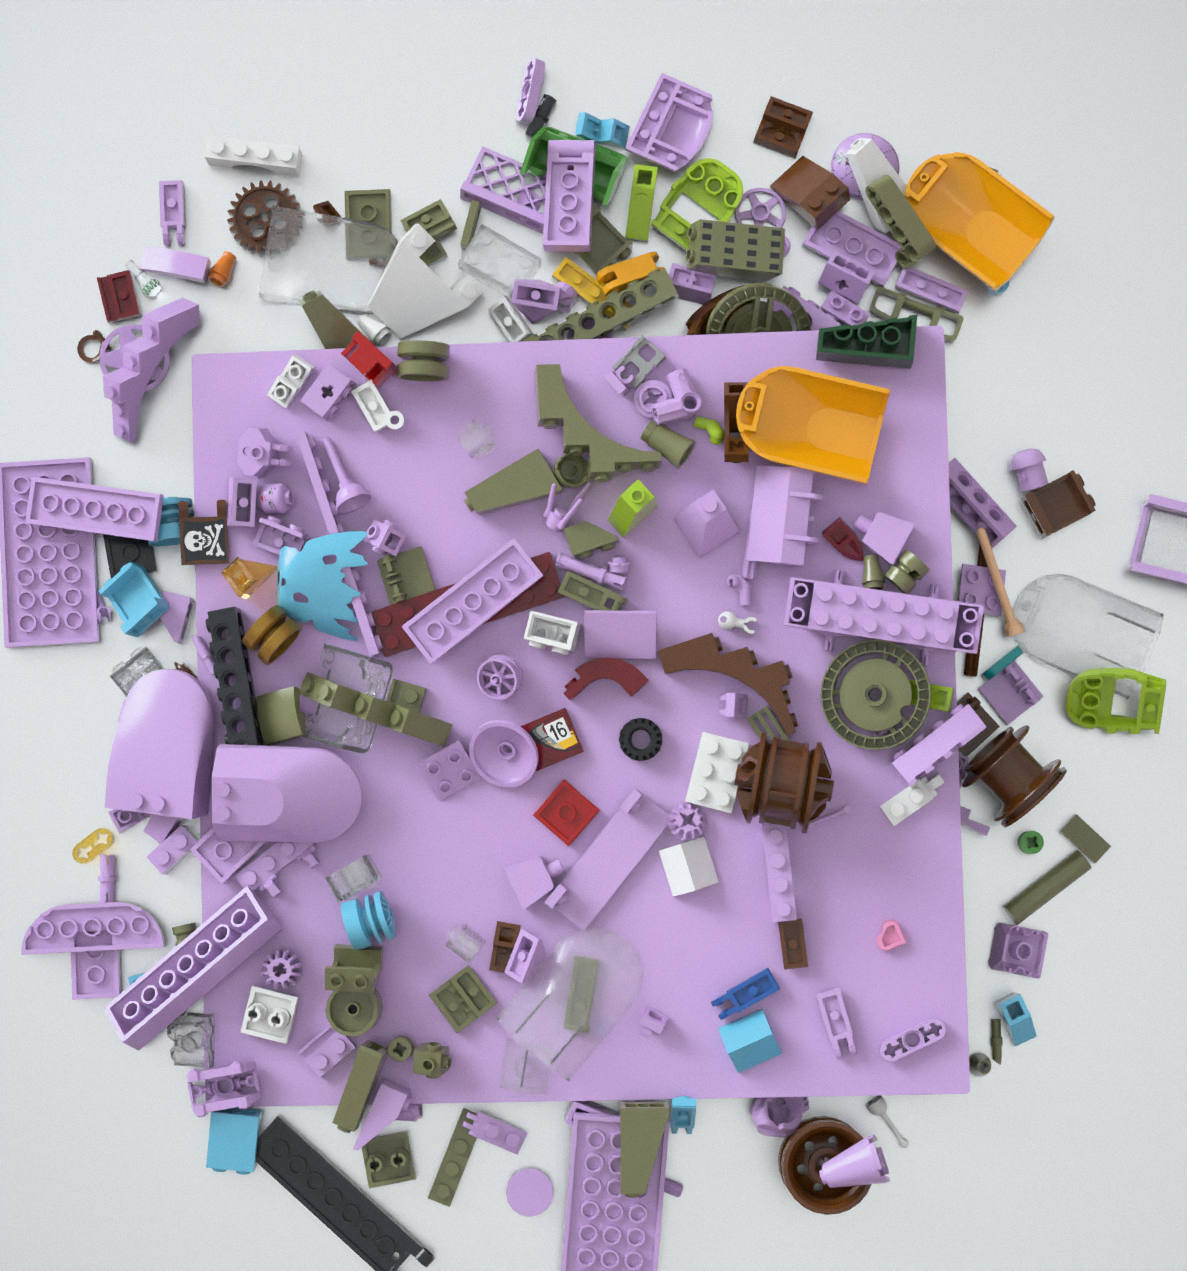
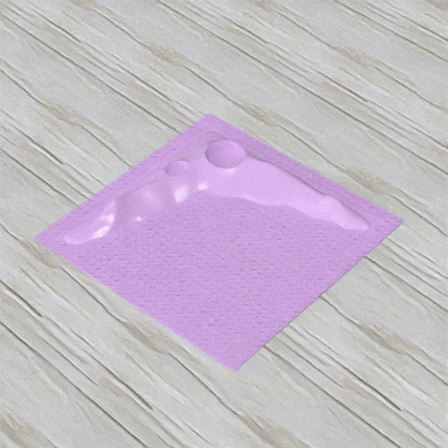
(449, 855)

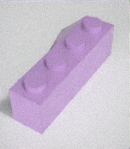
(938, 744)

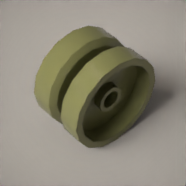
(423, 361)
(353, 1022)

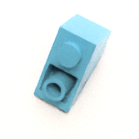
(1016, 1018)

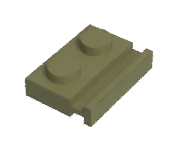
(433, 219)
(406, 695)

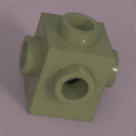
(431, 1060)

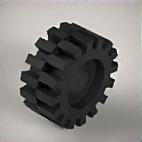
(626, 736)

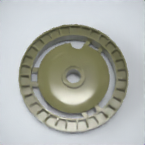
(757, 315)
(856, 692)

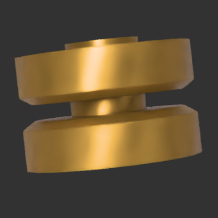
(271, 635)

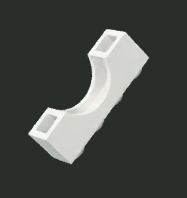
(235, 151)

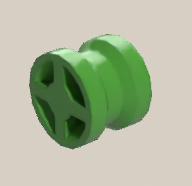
(1027, 840)

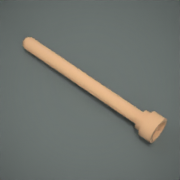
(1012, 625)

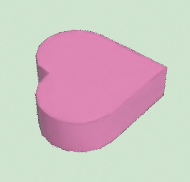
(891, 936)

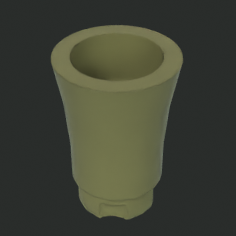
(671, 444)

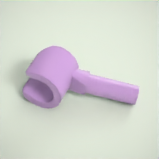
(102, 609)

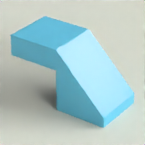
(604, 132)

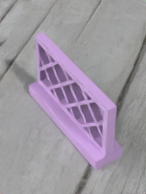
(500, 203)

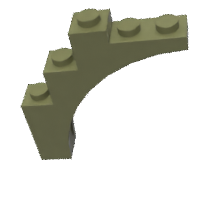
(578, 436)
(375, 709)

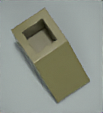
(586, 537)

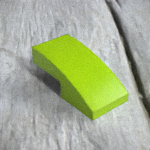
(941, 696)

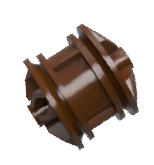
(784, 782)

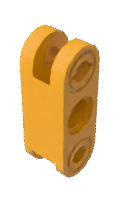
(622, 273)

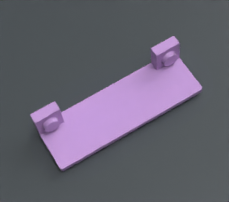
(609, 860)

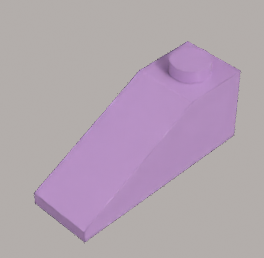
(386, 1107)

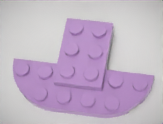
(94, 938)

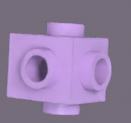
(384, 537)

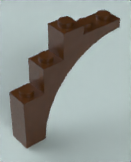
(767, 681)

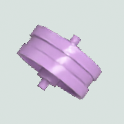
(499, 677)

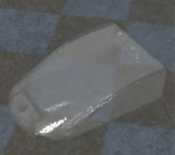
(325, 256)

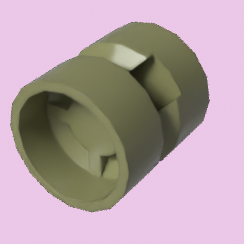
(906, 572)

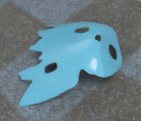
(320, 582)

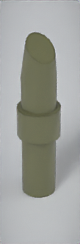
(996, 1040)

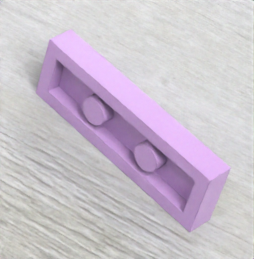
(931, 289)

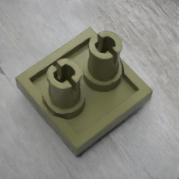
(388, 1160)

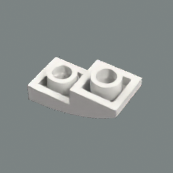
(290, 381)

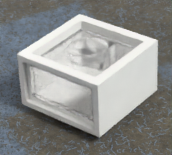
(552, 631)

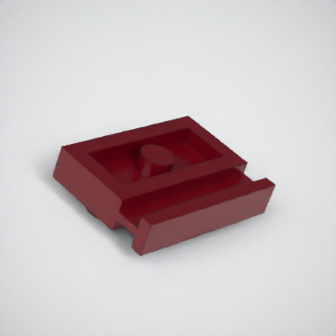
(118, 296)

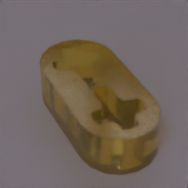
(89, 841)

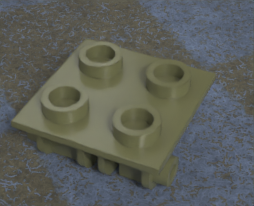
(405, 575)

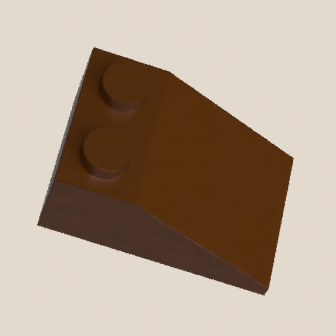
(812, 191)

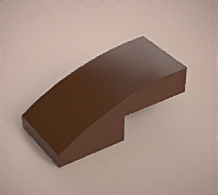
(503, 945)

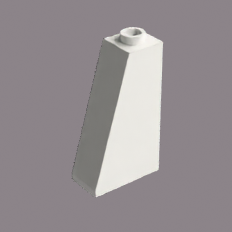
(868, 166)

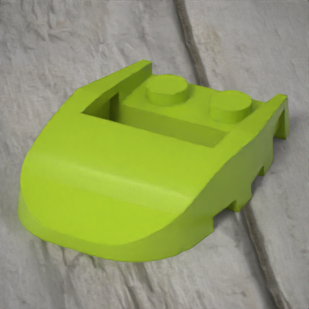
(708, 185)
(1092, 699)

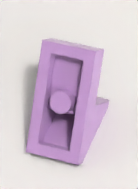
(524, 955)

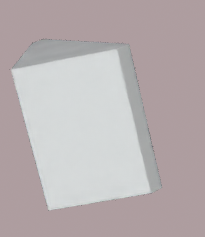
(688, 866)

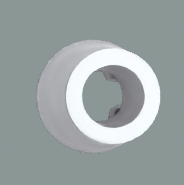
(375, 330)

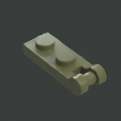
(589, 593)

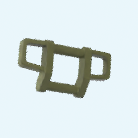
(902, 300)

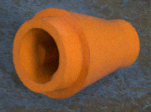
(222, 269)

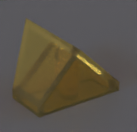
(247, 576)

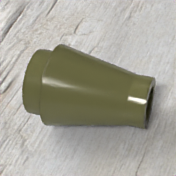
(872, 573)
(974, 1063)

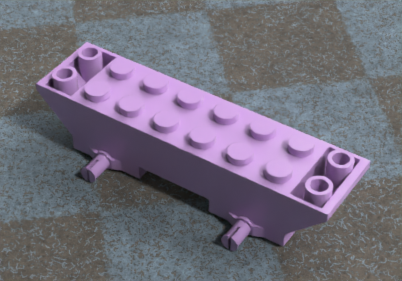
(884, 616)

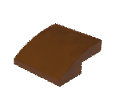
(783, 126)

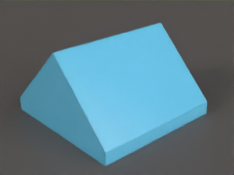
(749, 1041)

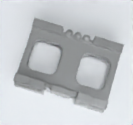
(645, 367)

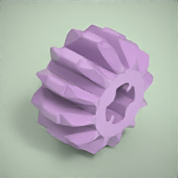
(277, 960)

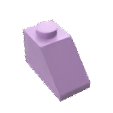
(178, 615)

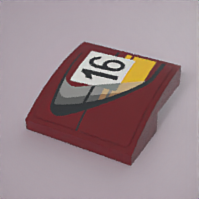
(554, 738)

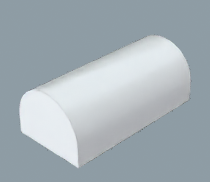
(510, 320)

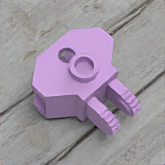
(260, 452)

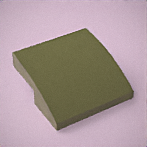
(281, 716)
(462, 999)

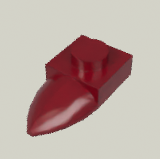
(844, 540)

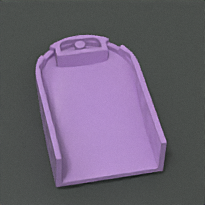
(163, 748)

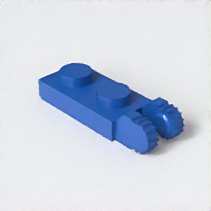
(748, 992)

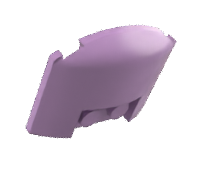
(672, 124)

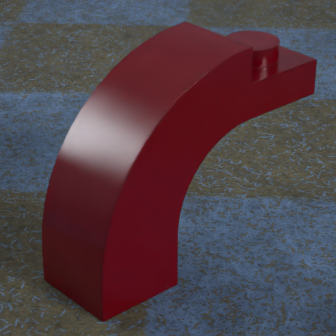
(606, 668)

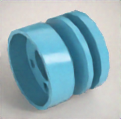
(169, 524)
(374, 919)

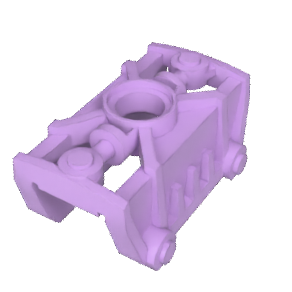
(223, 1100)

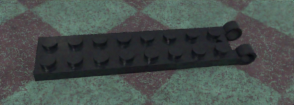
(335, 1199)

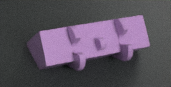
(781, 515)

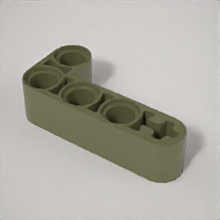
(901, 221)

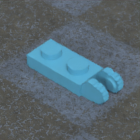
(683, 1114)

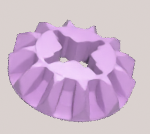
(642, 395)
(688, 832)

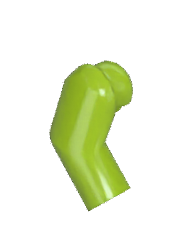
(712, 427)

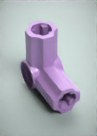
(674, 408)

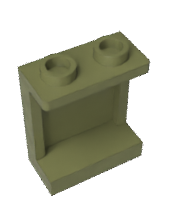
(606, 244)
(354, 969)

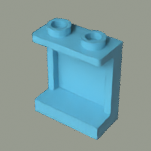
(135, 598)
(233, 1140)

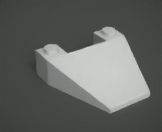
(412, 294)

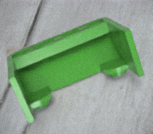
(608, 163)

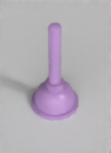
(351, 495)

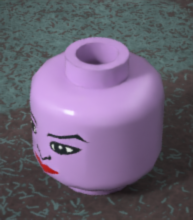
(275, 498)

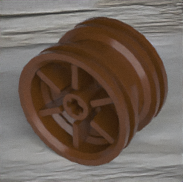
(793, 1153)

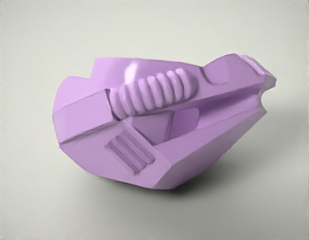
(778, 1114)

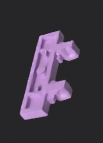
(264, 869)

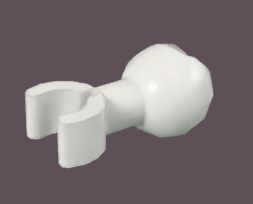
(731, 622)

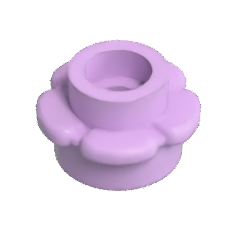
(619, 564)

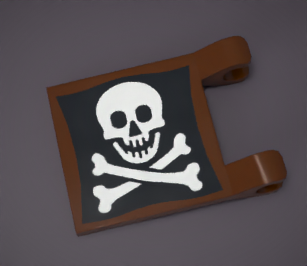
(203, 538)

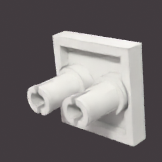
(269, 1014)

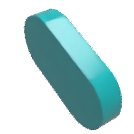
(1002, 663)

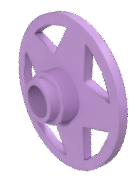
(115, 358)

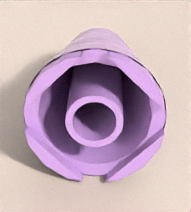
(856, 1166)

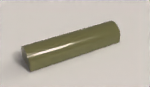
(1047, 887)

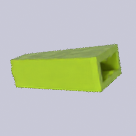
(632, 508)

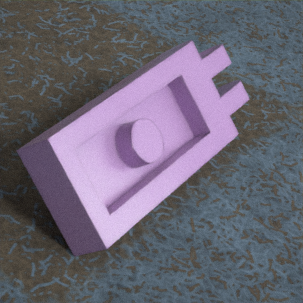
(495, 1131)

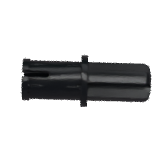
(541, 115)

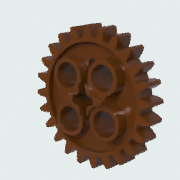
(257, 198)

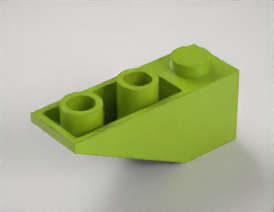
(641, 202)

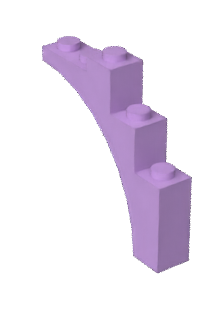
(140, 358)

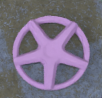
(761, 211)

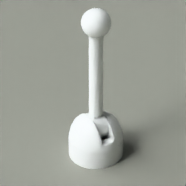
(878, 1107)

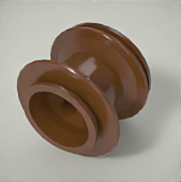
(1013, 775)

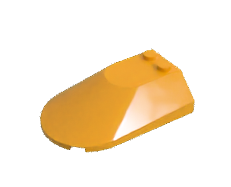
(977, 216)
(813, 421)

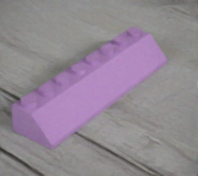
(192, 969)

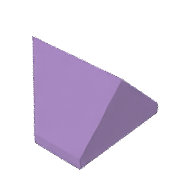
(535, 298)

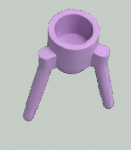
(559, 516)

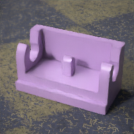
(692, 284)

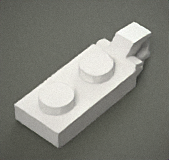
(911, 799)

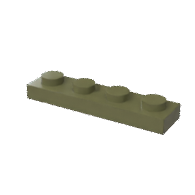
(453, 1162)

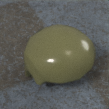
(571, 471)

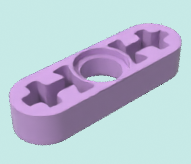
(530, 90)
(910, 1049)

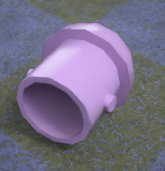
(1029, 468)

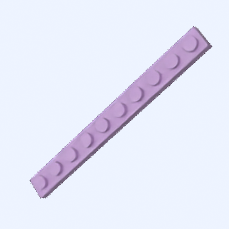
(329, 511)

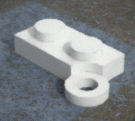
(375, 407)

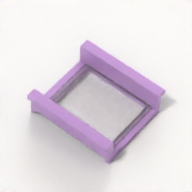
(1162, 540)

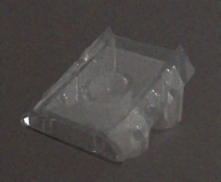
(193, 1039)

